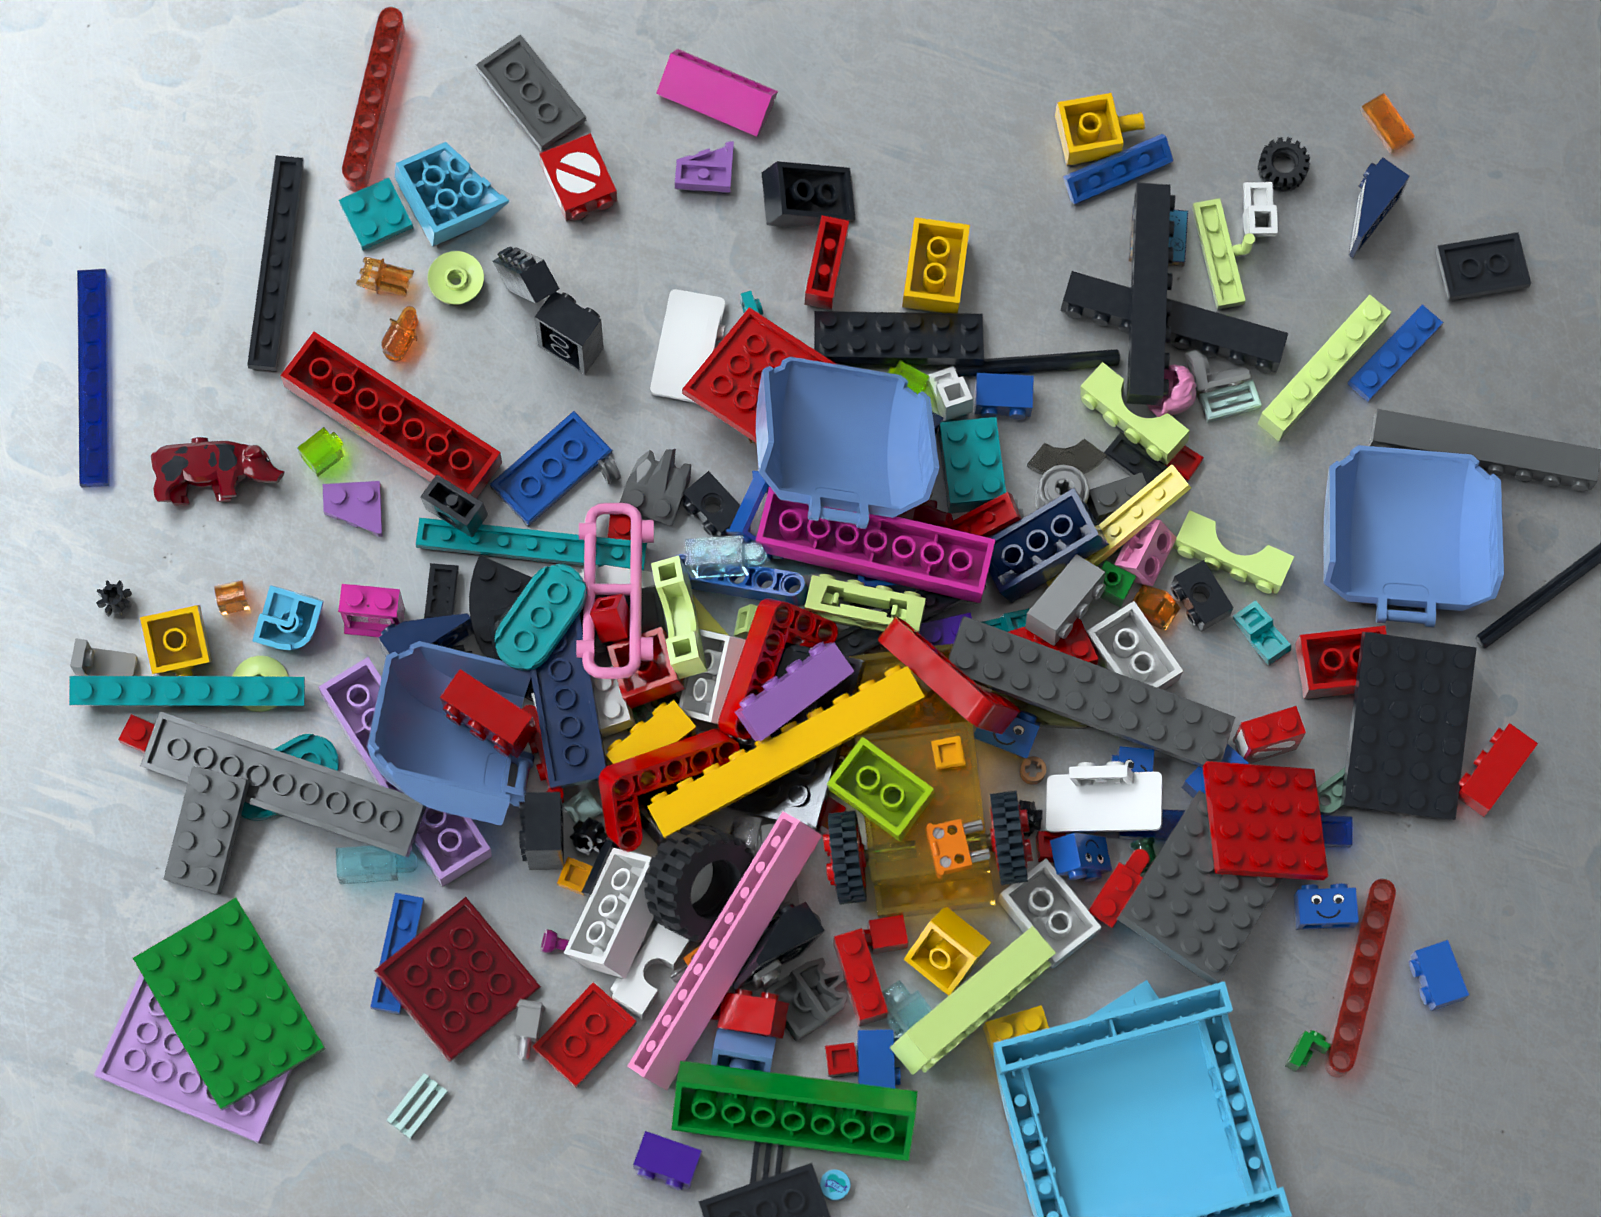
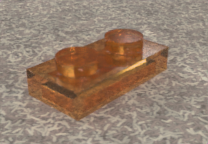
(1387, 123)

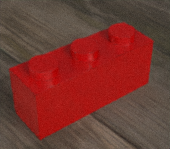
(826, 262)
(1495, 768)
(860, 977)

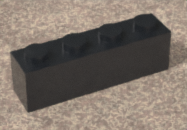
(525, 274)

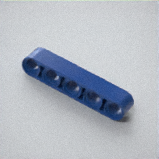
(752, 584)

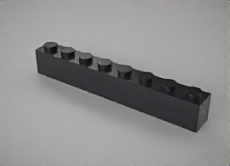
(1149, 294)
(1190, 325)

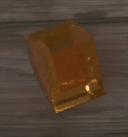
(231, 597)
(1156, 606)

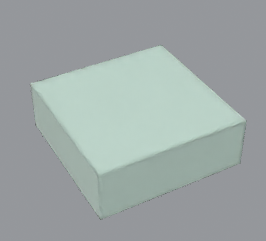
(582, 806)

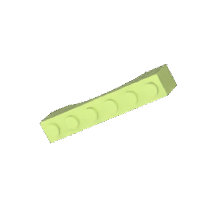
(1323, 367)

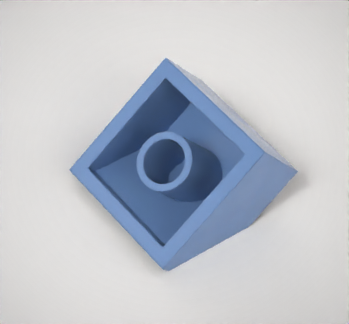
(743, 1050)

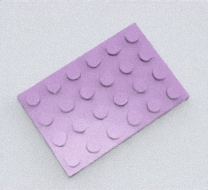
(154, 1064)

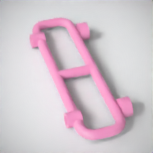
(640, 647)

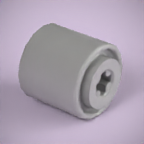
(1061, 476)

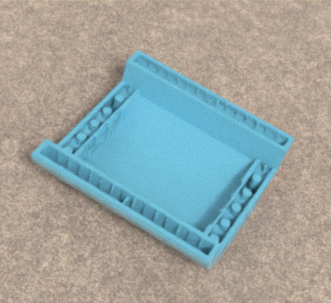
(1138, 1114)

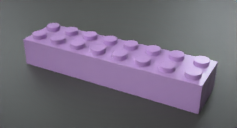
(445, 840)

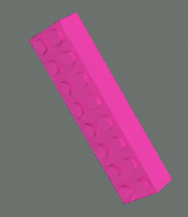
(886, 550)

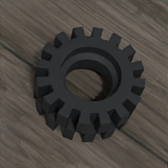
(1287, 149)

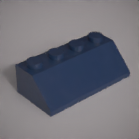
(1043, 545)

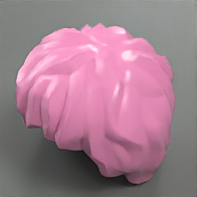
(1180, 394)

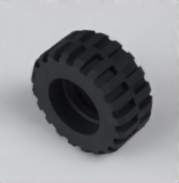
(676, 869)

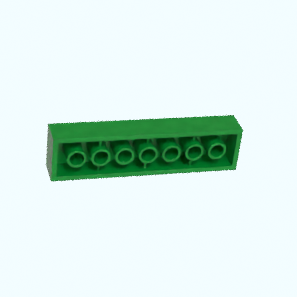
(794, 1110)

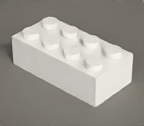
(614, 916)

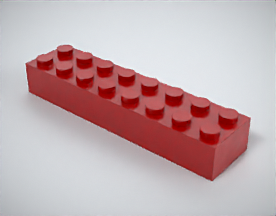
(389, 416)

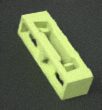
(824, 601)

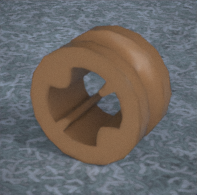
(1039, 776)

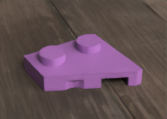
(706, 170)
(355, 504)

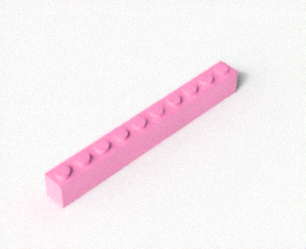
(724, 950)

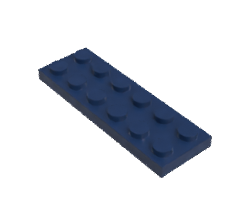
(568, 715)

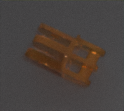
(387, 278)
(400, 335)

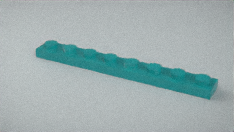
(523, 544)
(187, 690)

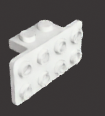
(687, 339)
(1104, 799)

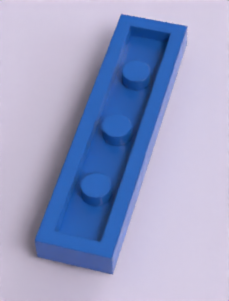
(1118, 168)
(1395, 353)
(401, 929)

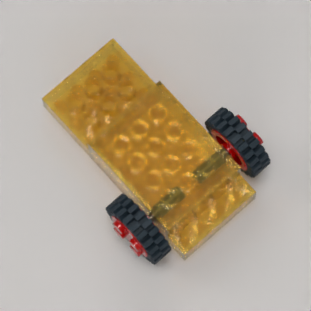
(905, 869)

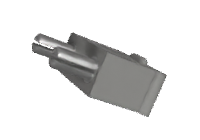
(528, 1026)

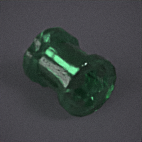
(1147, 845)

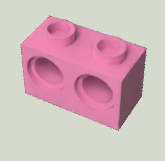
(1147, 552)

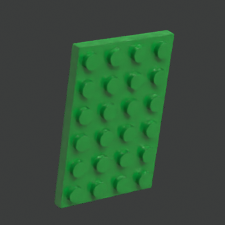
(228, 1003)

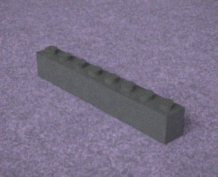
(1496, 450)

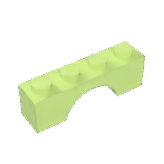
(1160, 436)
(1264, 569)
(684, 636)

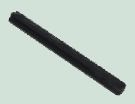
(1043, 362)
(1539, 597)

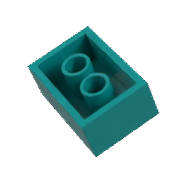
(971, 463)

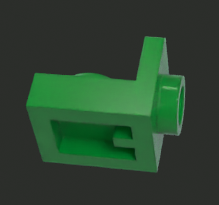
(1302, 1054)

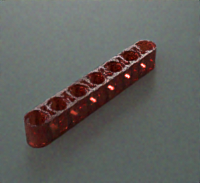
(371, 87)
(1366, 964)

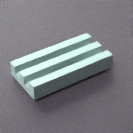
(1207, 408)
(409, 1097)

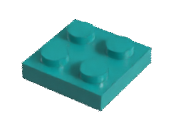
(375, 213)

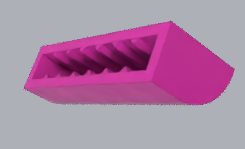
(716, 92)

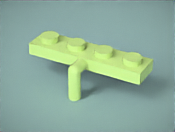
(1220, 253)

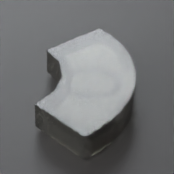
(1082, 456)

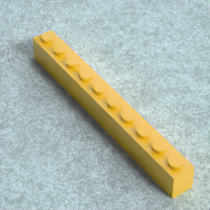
(786, 751)

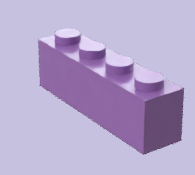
(793, 691)

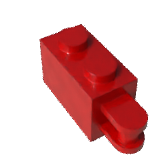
(1119, 888)
(752, 1014)

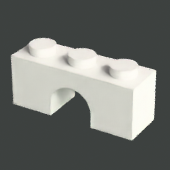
(659, 948)

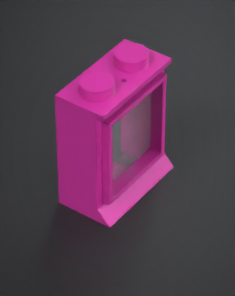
(370, 609)

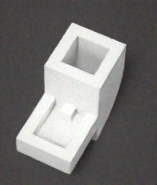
(1259, 211)
(950, 394)

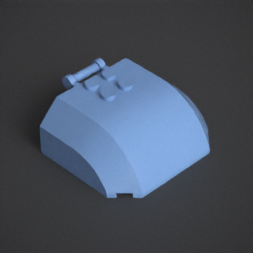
(844, 440)
(1412, 532)
(429, 753)

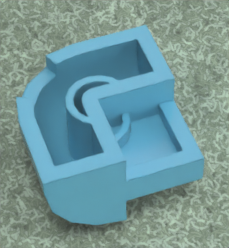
(287, 619)

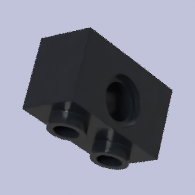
(708, 491)
(454, 505)
(1200, 579)

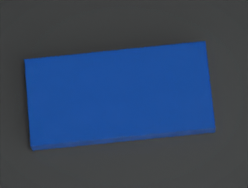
(550, 468)

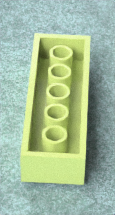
(974, 1002)

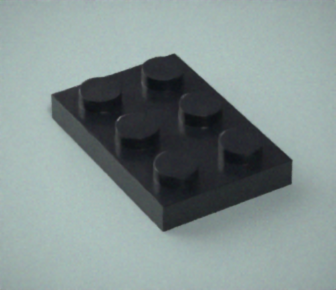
(1483, 266)

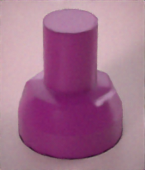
(551, 941)

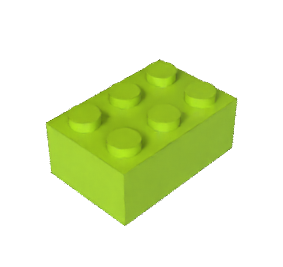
(881, 789)

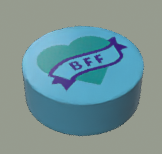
(835, 1185)

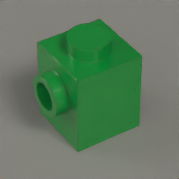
(1117, 583)

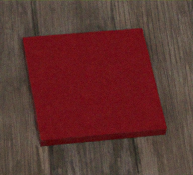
(457, 979)

